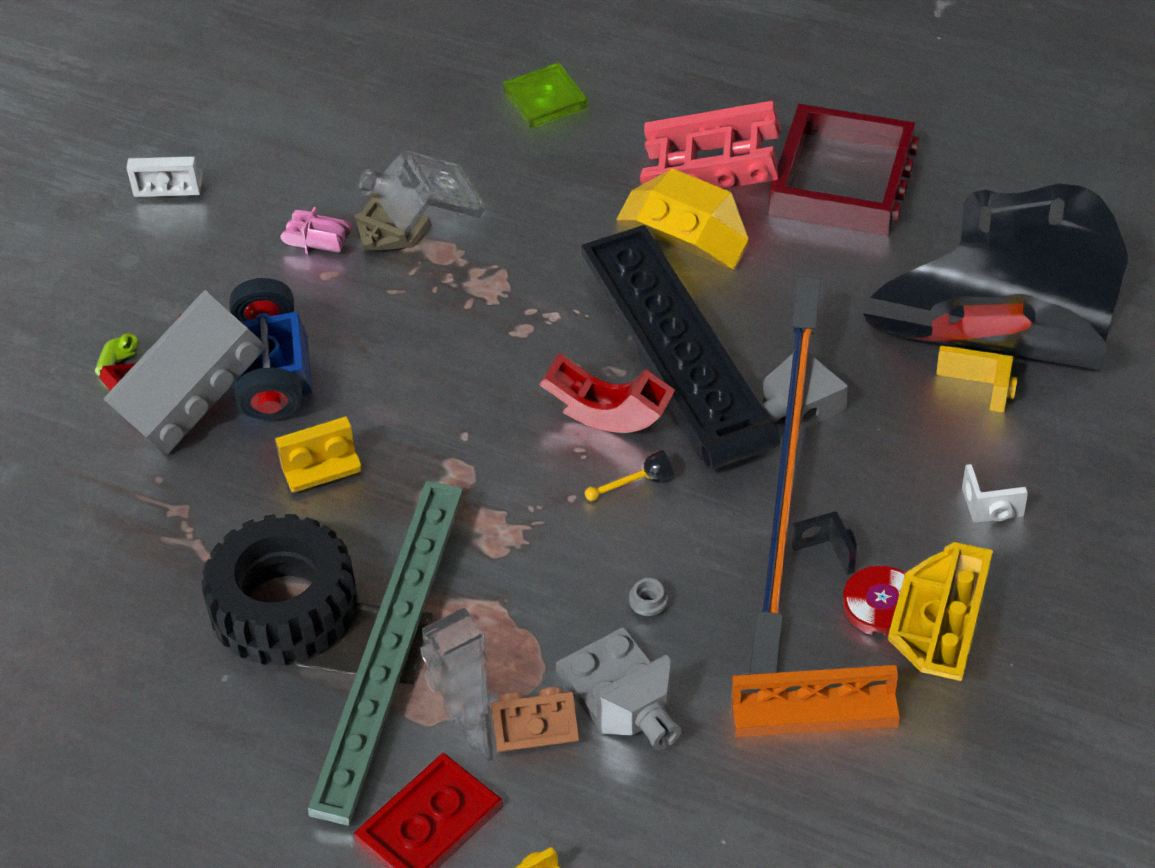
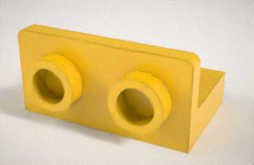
(318, 454)

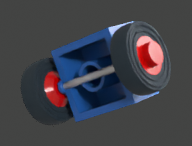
(282, 372)

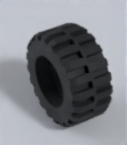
(270, 551)

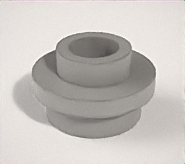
(646, 589)

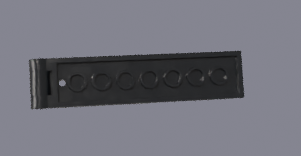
(681, 349)

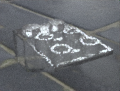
(460, 672)

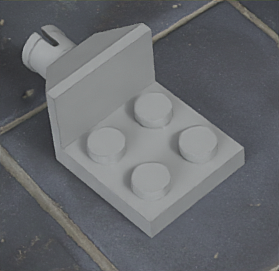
(622, 688)

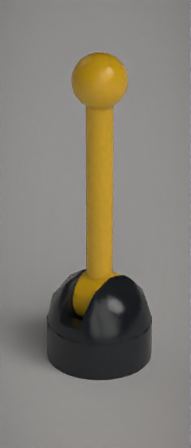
(656, 469)

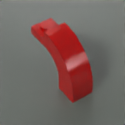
(604, 404)

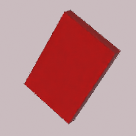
(429, 817)

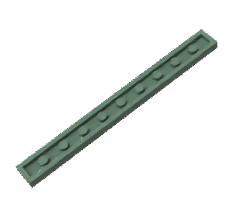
(385, 655)

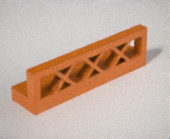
(814, 705)

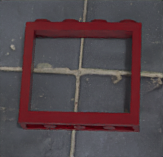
(835, 209)

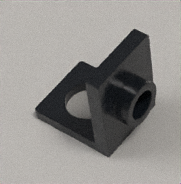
(831, 530)

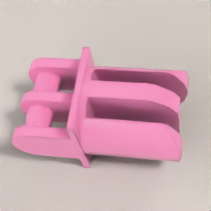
(316, 231)

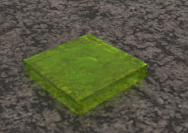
(544, 95)

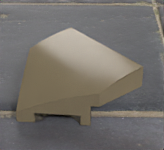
(380, 232)

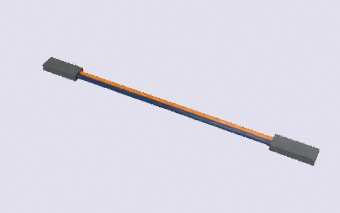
(769, 625)

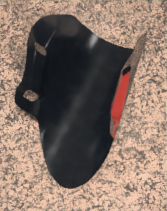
(1024, 282)

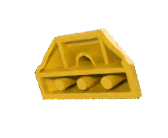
(689, 216)
(941, 610)

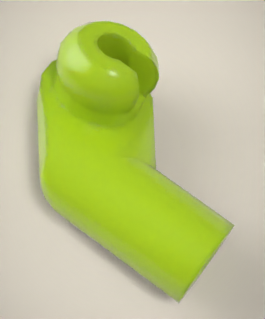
(117, 351)

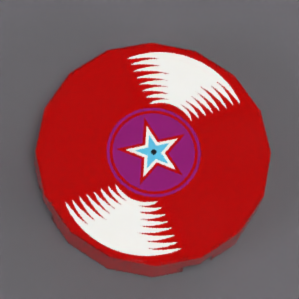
(872, 598)

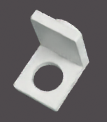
(992, 505)

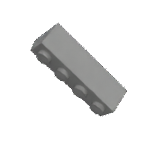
(185, 372)

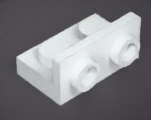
(164, 176)

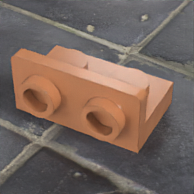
(534, 720)

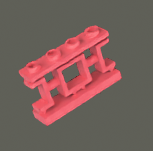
(714, 131)

